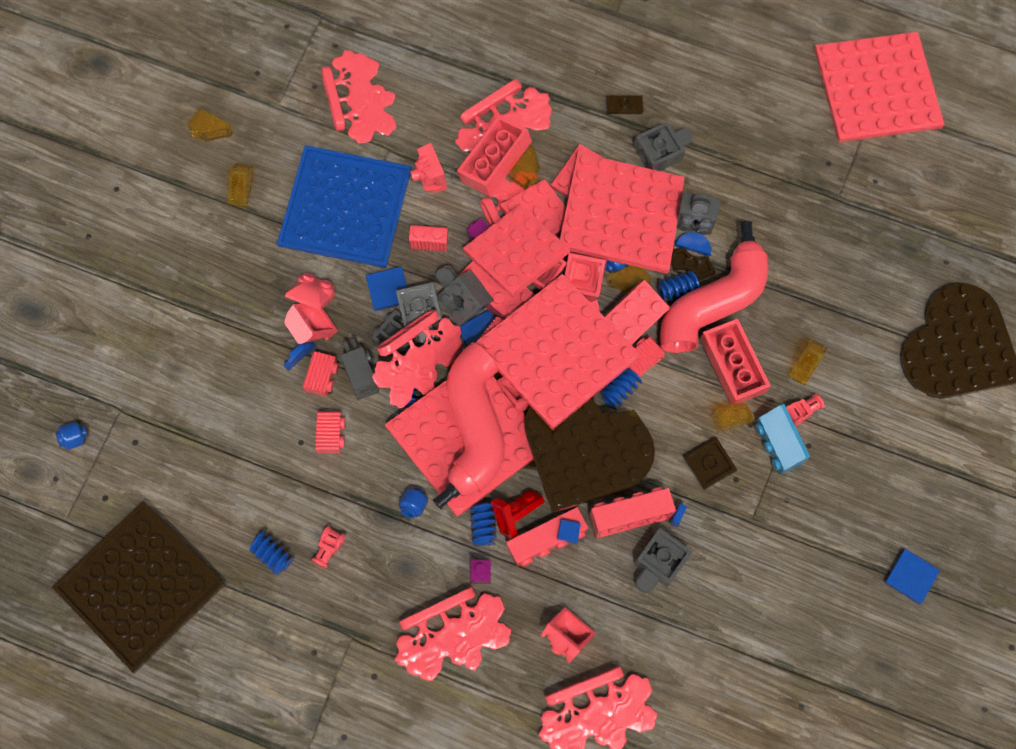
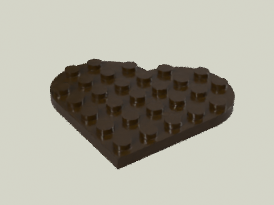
(961, 346)
(588, 454)

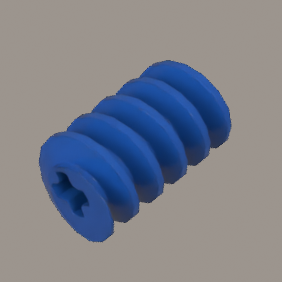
(677, 285)
(619, 387)
(482, 524)
(270, 554)

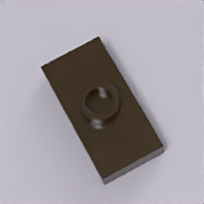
(624, 104)

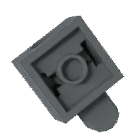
(662, 146)
(697, 207)
(462, 287)
(415, 302)
(358, 368)
(660, 561)

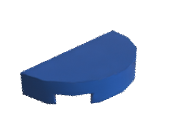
(695, 242)
(298, 353)

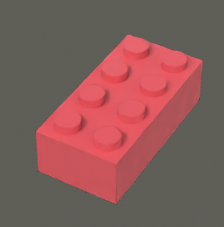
(494, 156)
(503, 303)
(636, 311)
(734, 362)
(631, 512)

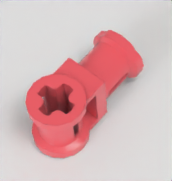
(804, 409)
(328, 546)

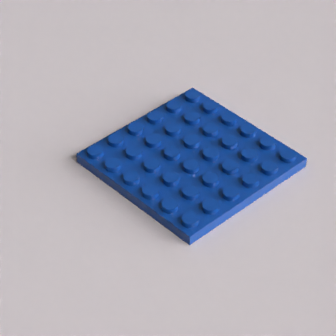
(345, 206)

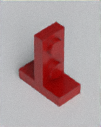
(510, 513)

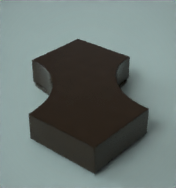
(685, 261)

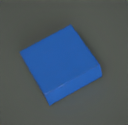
(678, 515)
(569, 531)

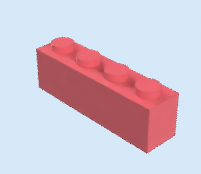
(543, 539)

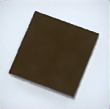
(710, 463)

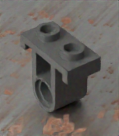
(388, 329)

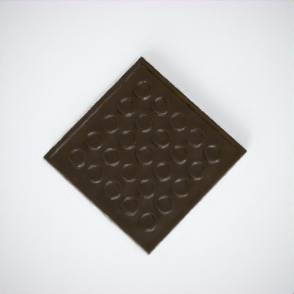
(138, 587)

